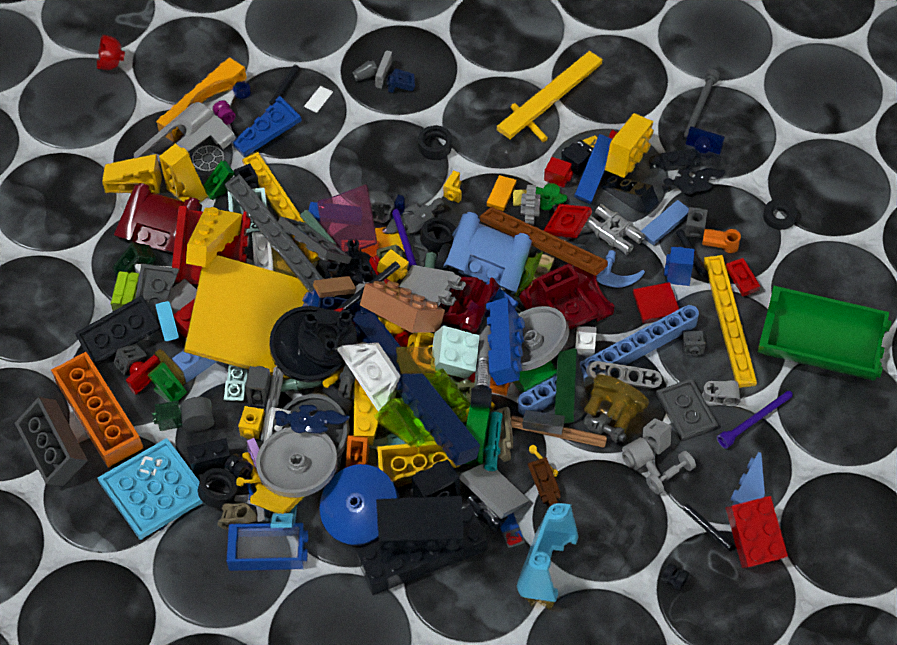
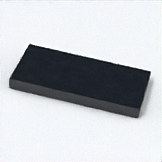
(117, 330)

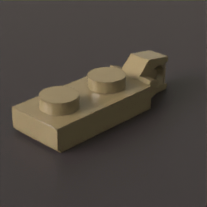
(506, 436)

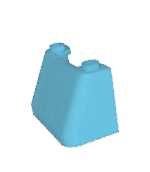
(553, 533)

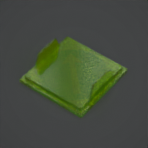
(528, 272)

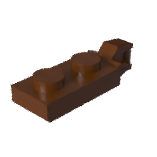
(544, 481)

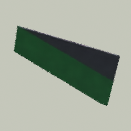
(570, 387)

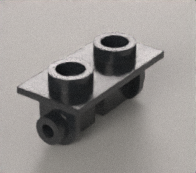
(486, 513)

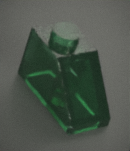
(134, 254)

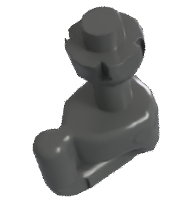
(601, 424)

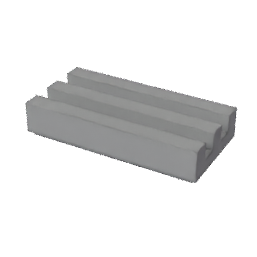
(383, 69)

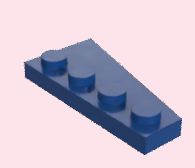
(265, 128)

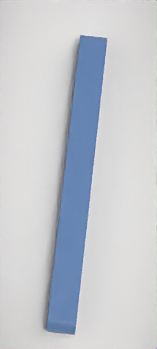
(614, 352)

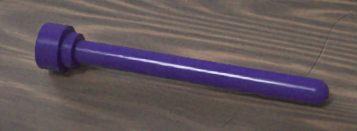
(404, 238)
(727, 438)

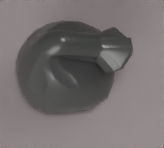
(381, 205)

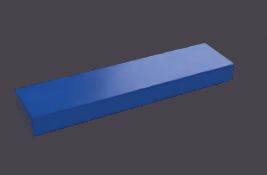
(593, 170)

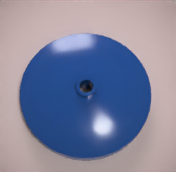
(350, 522)

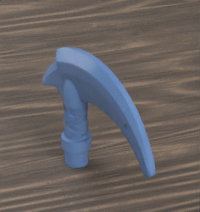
(612, 280)

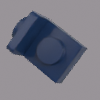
(401, 80)

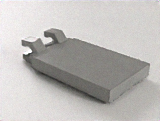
(432, 284)

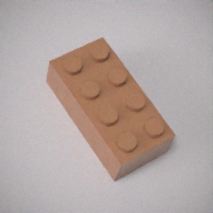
(402, 307)

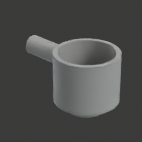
(639, 454)

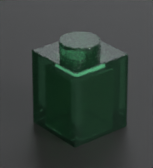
(168, 415)

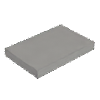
(494, 490)

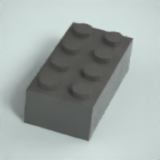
(50, 441)

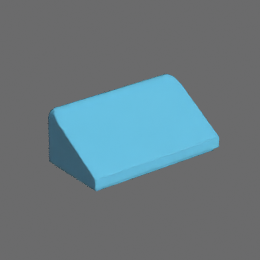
(167, 321)

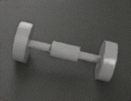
(686, 461)

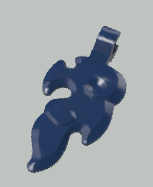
(303, 422)

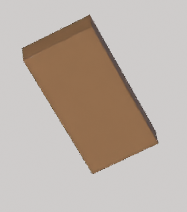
(334, 287)

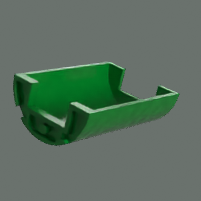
(824, 333)

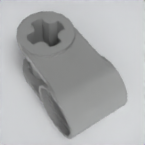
(723, 393)

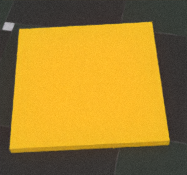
(237, 312)

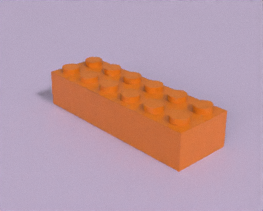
(97, 409)

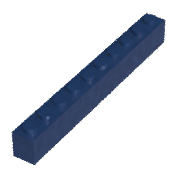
(422, 396)

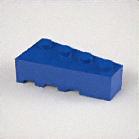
(504, 341)

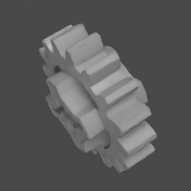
(530, 204)

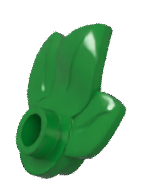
(550, 196)

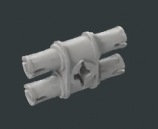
(614, 229)

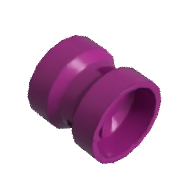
(223, 111)

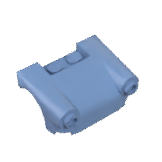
(488, 253)

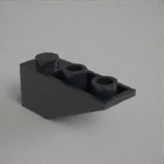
(632, 193)

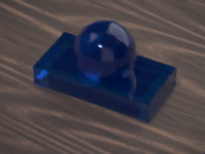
(705, 141)

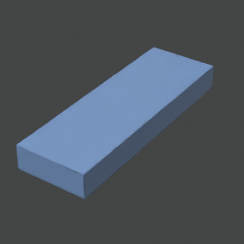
(665, 222)

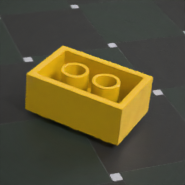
(629, 145)

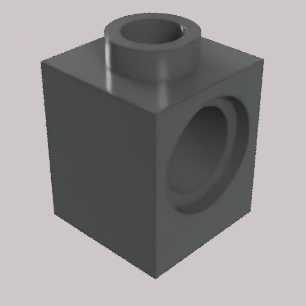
(696, 222)

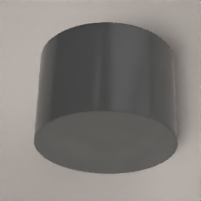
(197, 414)

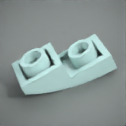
(235, 383)

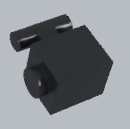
(578, 155)
(248, 174)

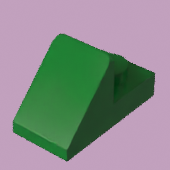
(216, 182)
(166, 383)

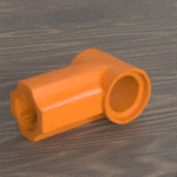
(727, 240)

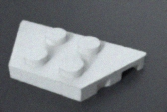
(371, 370)

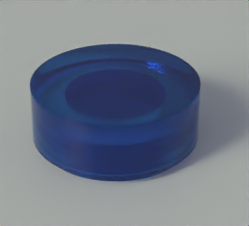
(241, 90)

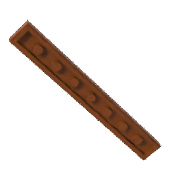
(545, 241)

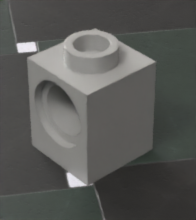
(657, 435)

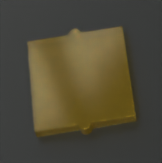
(415, 360)

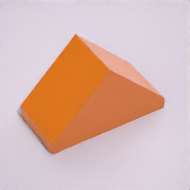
(357, 450)

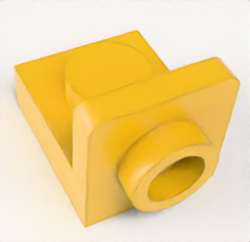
(451, 187)

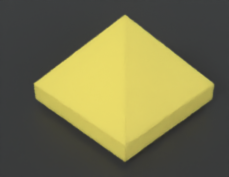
(517, 195)

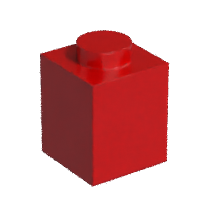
(558, 172)

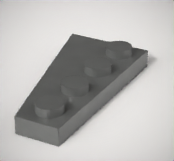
(155, 285)

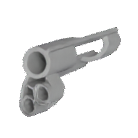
(197, 124)

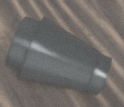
(365, 71)

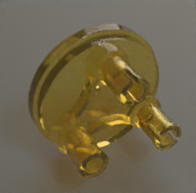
(624, 398)

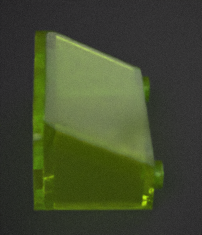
(401, 421)

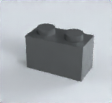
(258, 386)

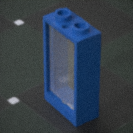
(266, 547)

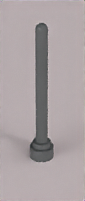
(711, 77)

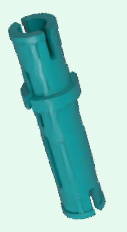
(492, 449)

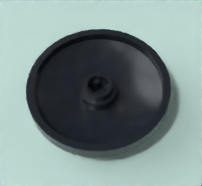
(286, 352)

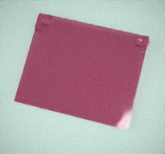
(348, 218)

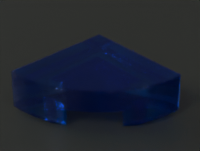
(399, 204)

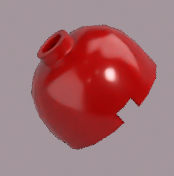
(109, 53)

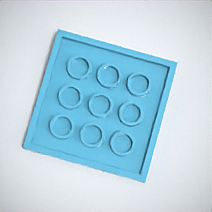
(148, 499)

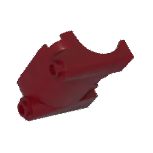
(152, 218)
(570, 292)
(470, 304)

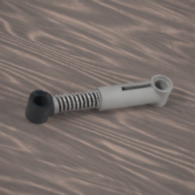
(482, 393)

